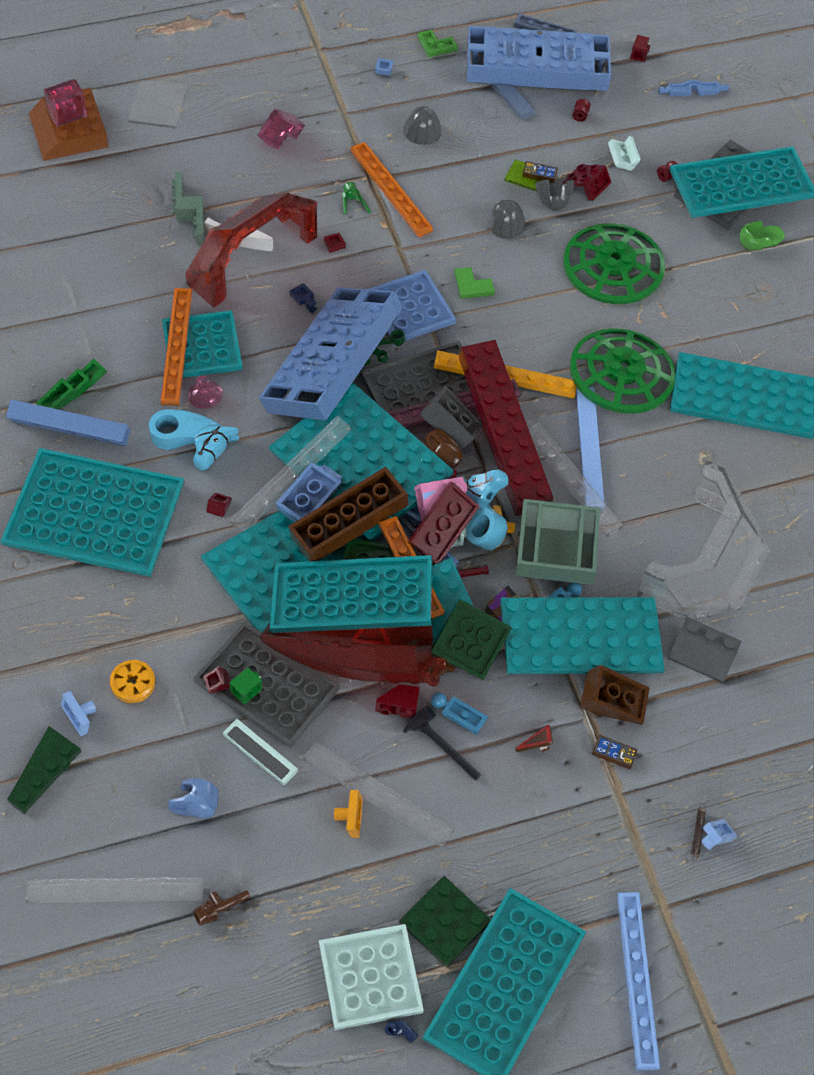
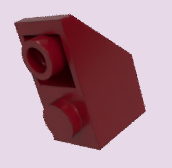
(399, 701)

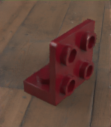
(592, 178)

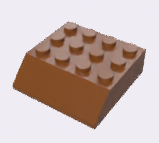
(71, 138)

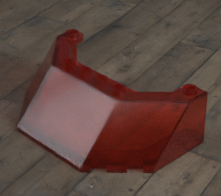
(208, 267)

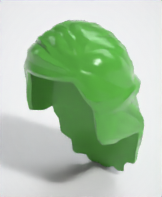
(756, 236)

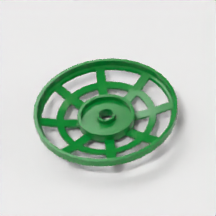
(611, 266)
(620, 374)

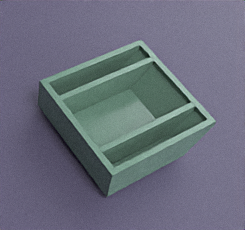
(558, 542)

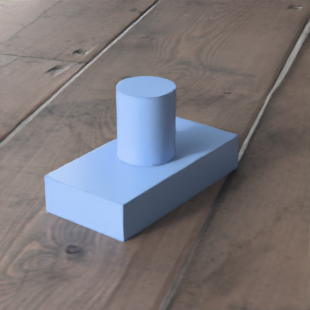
(77, 713)
(718, 833)

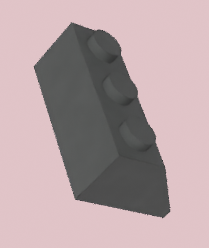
(452, 417)
(704, 649)

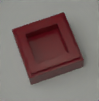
(334, 242)

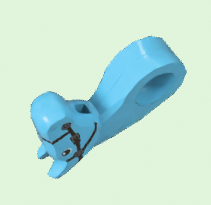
(195, 429)
(482, 490)

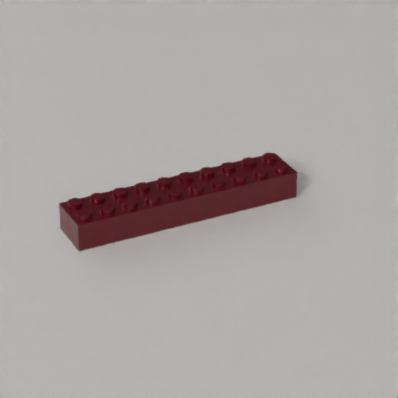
(504, 424)

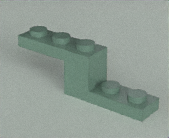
(188, 208)

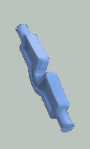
(701, 88)

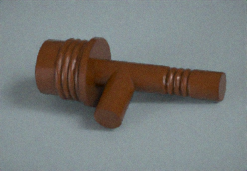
(208, 912)

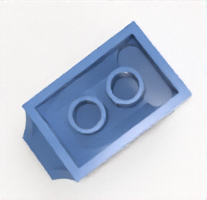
(309, 491)

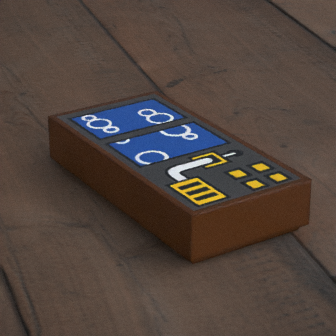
(540, 172)
(614, 752)

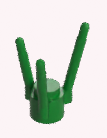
(351, 192)

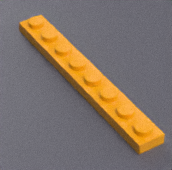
(523, 377)

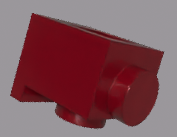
(640, 48)

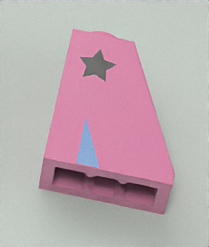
(429, 492)

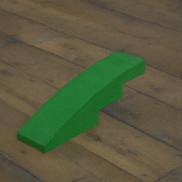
(77, 383)

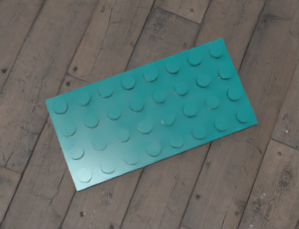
(742, 181)
(744, 395)
(352, 594)
(581, 634)
(504, 986)

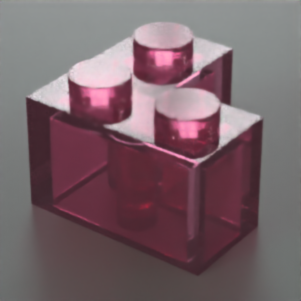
(278, 127)

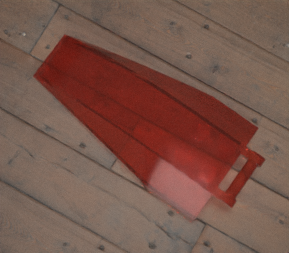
(364, 654)

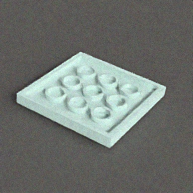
(370, 977)

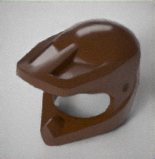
(444, 447)

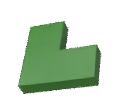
(436, 47)
(472, 288)

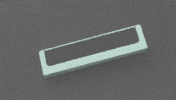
(260, 752)

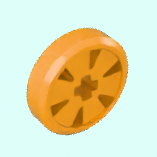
(126, 690)

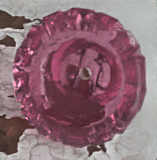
(204, 393)

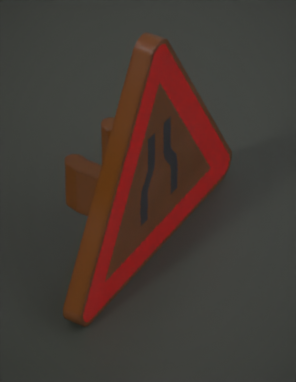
(541, 740)

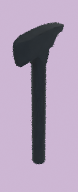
(420, 722)

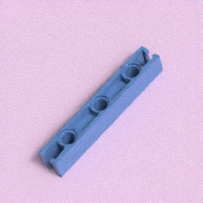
(68, 422)

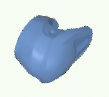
(200, 801)

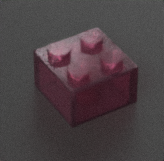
(65, 102)

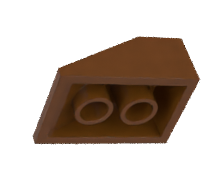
(614, 695)

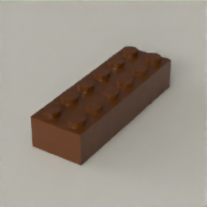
(348, 515)

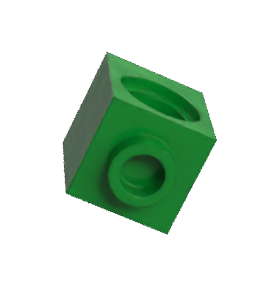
(246, 685)

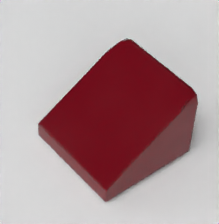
(218, 504)
(217, 680)

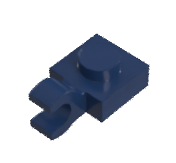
(304, 295)

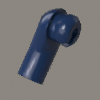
(400, 1028)

